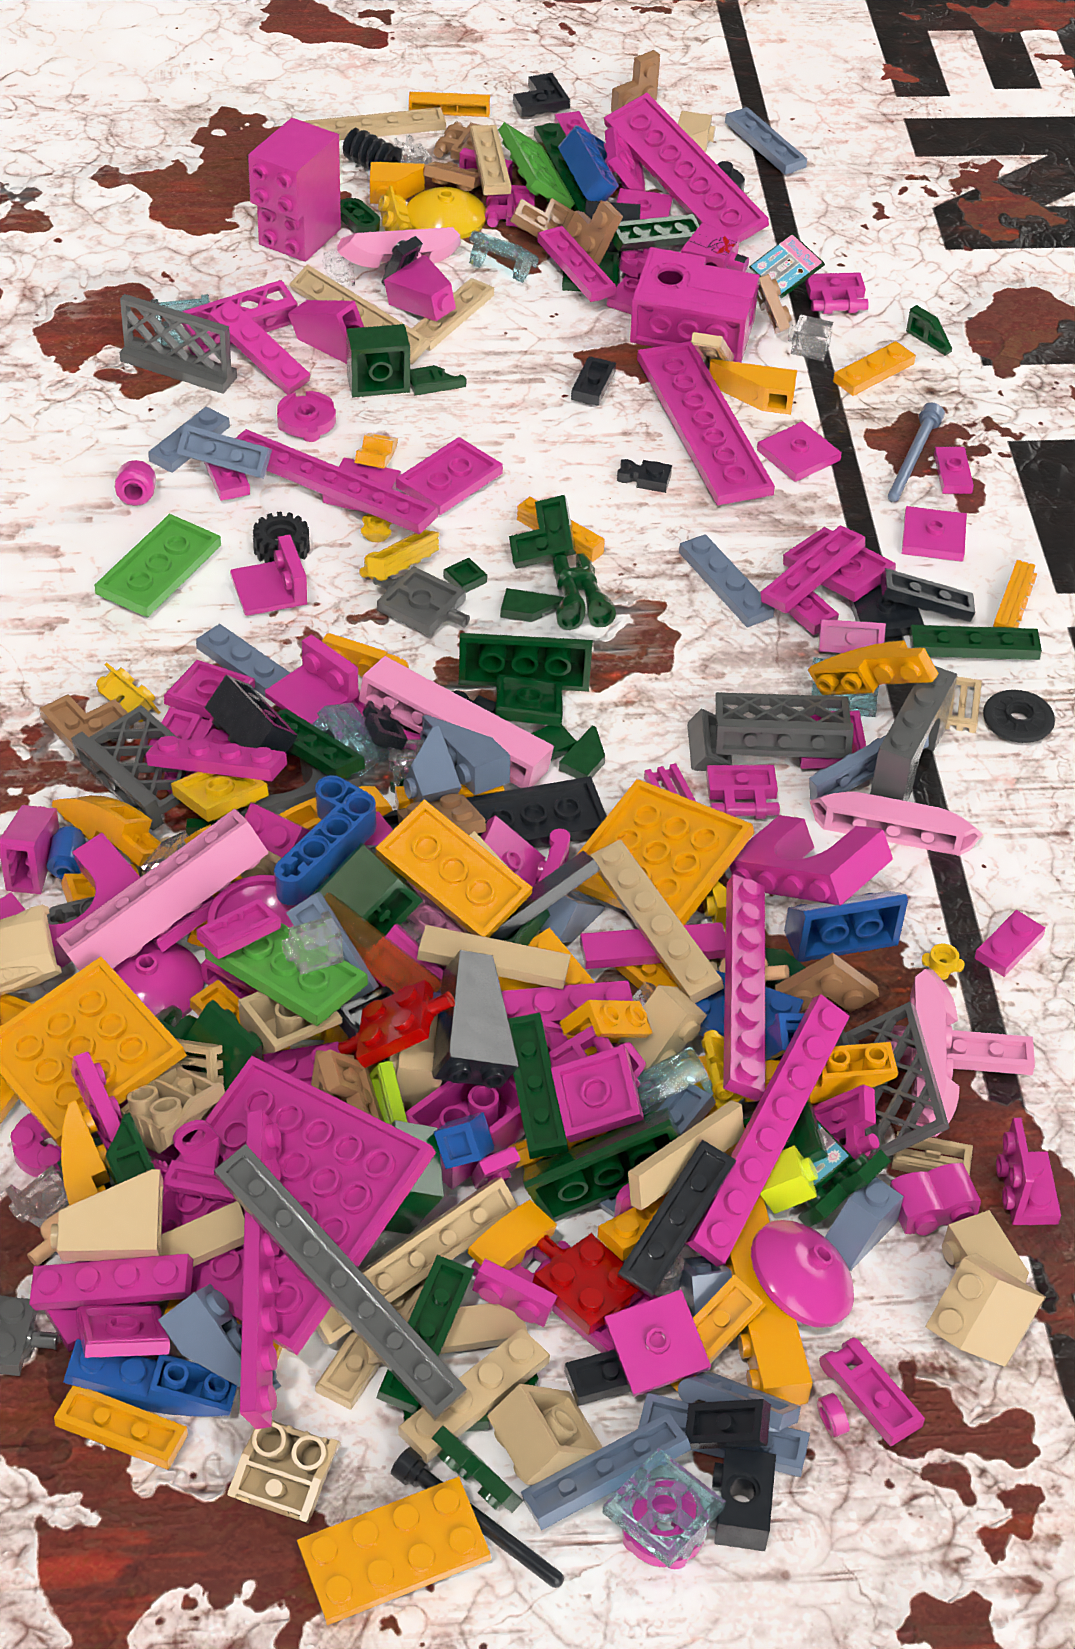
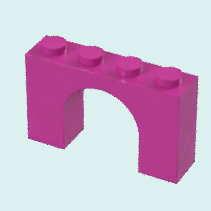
(106, 873)
(829, 877)

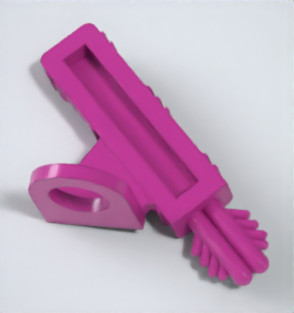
(196, 1171)

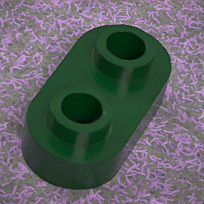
(359, 216)

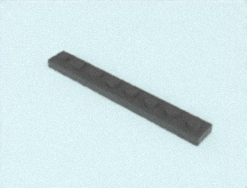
(340, 1282)

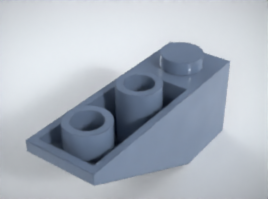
(476, 757)
(208, 1333)

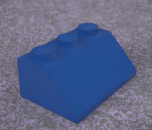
(854, 927)

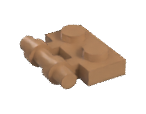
(454, 140)
(450, 172)

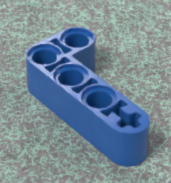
(586, 161)
(345, 822)

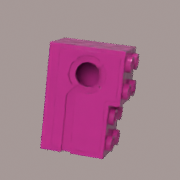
(296, 188)
(687, 296)

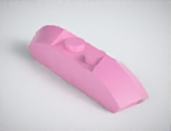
(375, 247)
(901, 820)
(936, 1014)

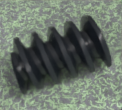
(367, 148)

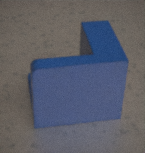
(464, 1140)

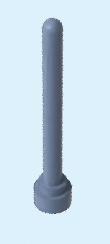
(929, 418)

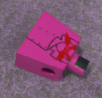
(717, 247)

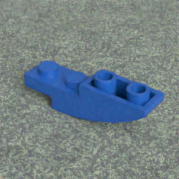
(155, 1386)

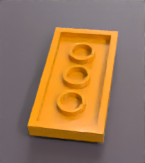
(453, 870)
(393, 1550)

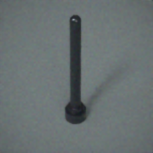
(413, 1470)

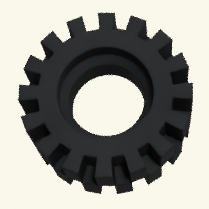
(269, 529)

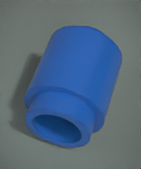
(60, 856)

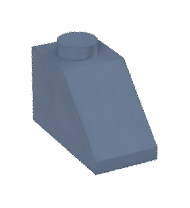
(432, 771)
(572, 915)
(865, 1220)
(702, 1281)

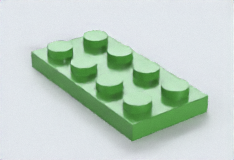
(535, 166)
(158, 565)
(309, 995)

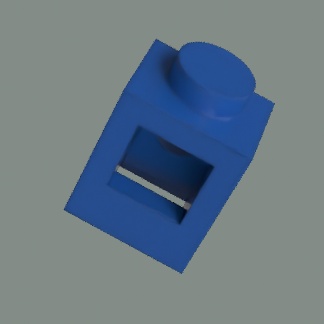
(780, 1034)

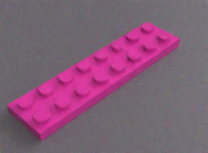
(685, 169)
(705, 423)

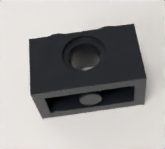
(752, 1476)

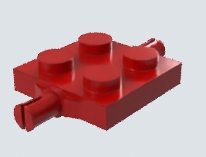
(396, 1023)
(585, 1281)

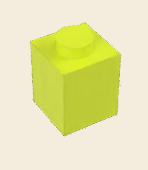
(790, 1181)

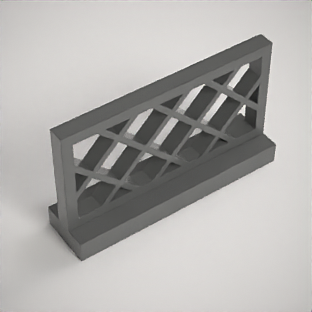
(174, 361)
(778, 737)
(123, 777)
(910, 1132)

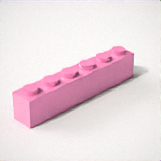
(414, 696)
(165, 893)

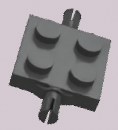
(422, 601)
(19, 1334)

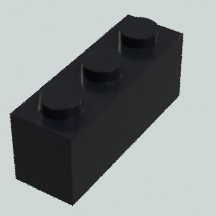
(248, 717)

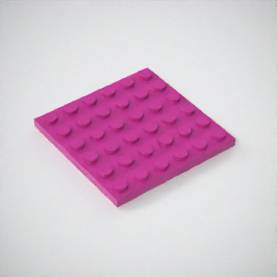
(331, 1159)

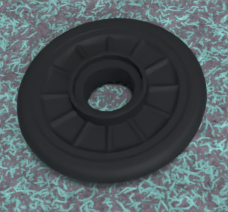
(1035, 727)

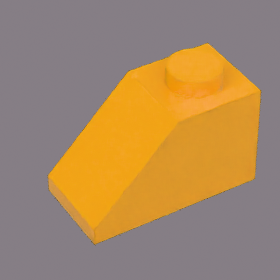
(405, 179)

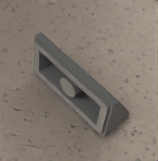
(703, 742)

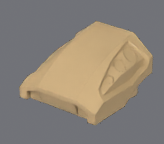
(26, 950)
(169, 1103)
(283, 1470)

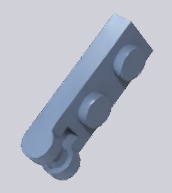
(714, 1387)

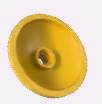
(447, 208)

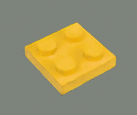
(217, 795)

